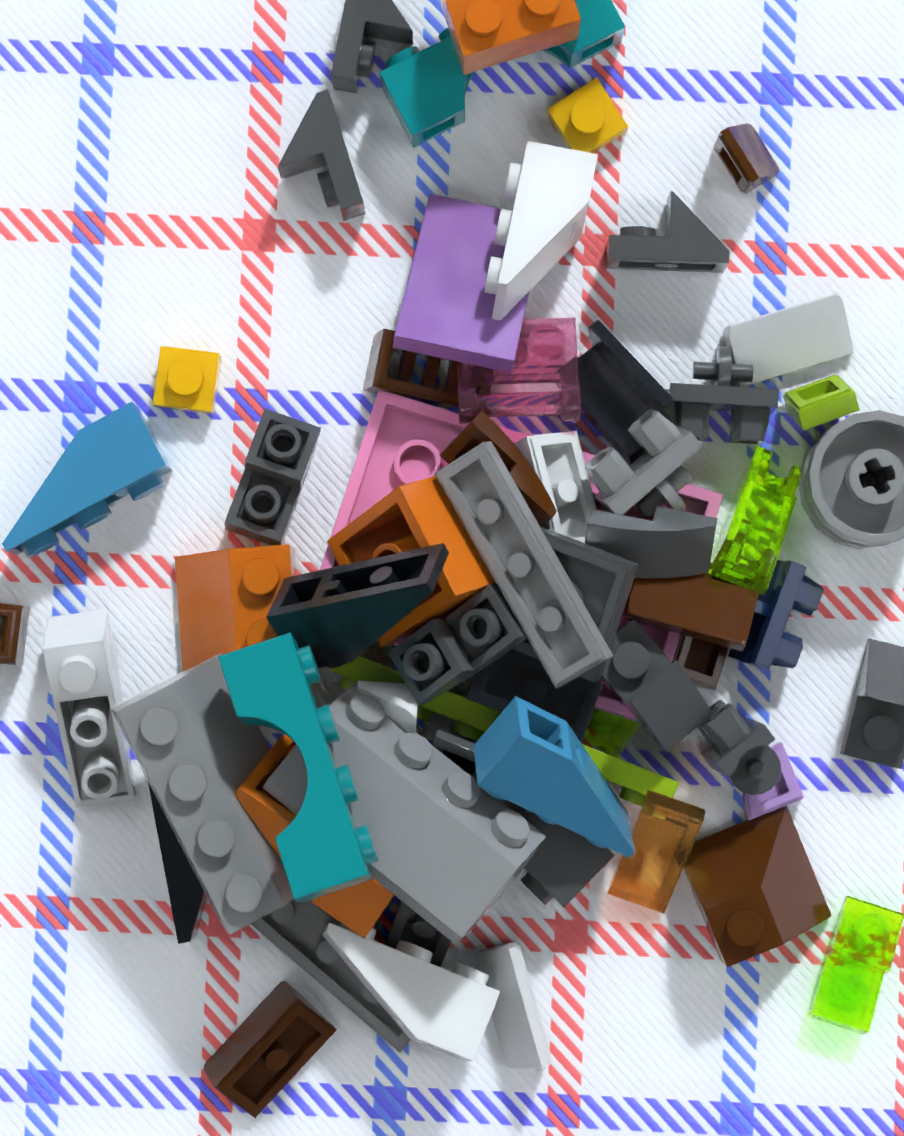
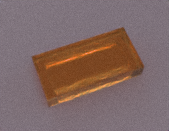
(662, 845)

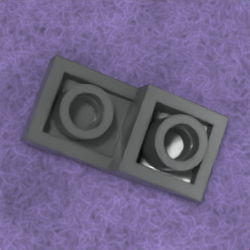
(272, 478)
(667, 547)
(457, 646)

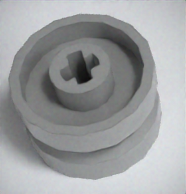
(832, 485)

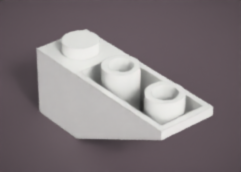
(545, 222)
(84, 688)
(425, 1000)

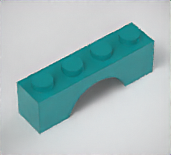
(430, 86)
(273, 690)

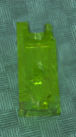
(755, 524)

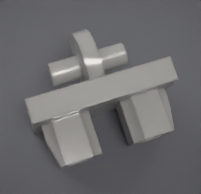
(624, 485)

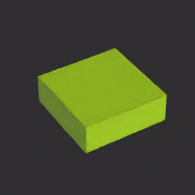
(820, 402)

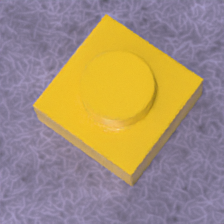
(587, 118)
(187, 380)

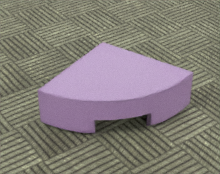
(782, 794)

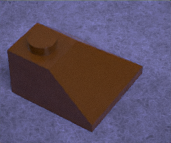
(755, 886)

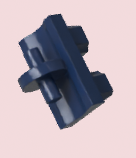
(767, 640)

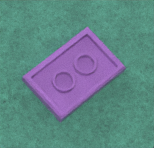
(445, 296)

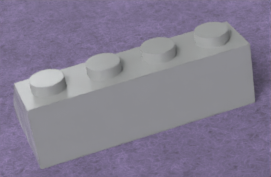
(195, 763)
(435, 831)

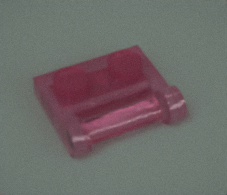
(543, 355)

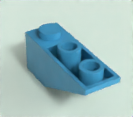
(96, 469)
(546, 769)

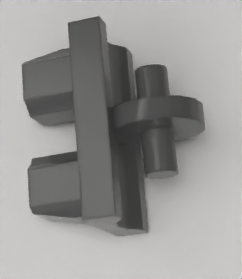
(747, 405)
(740, 749)

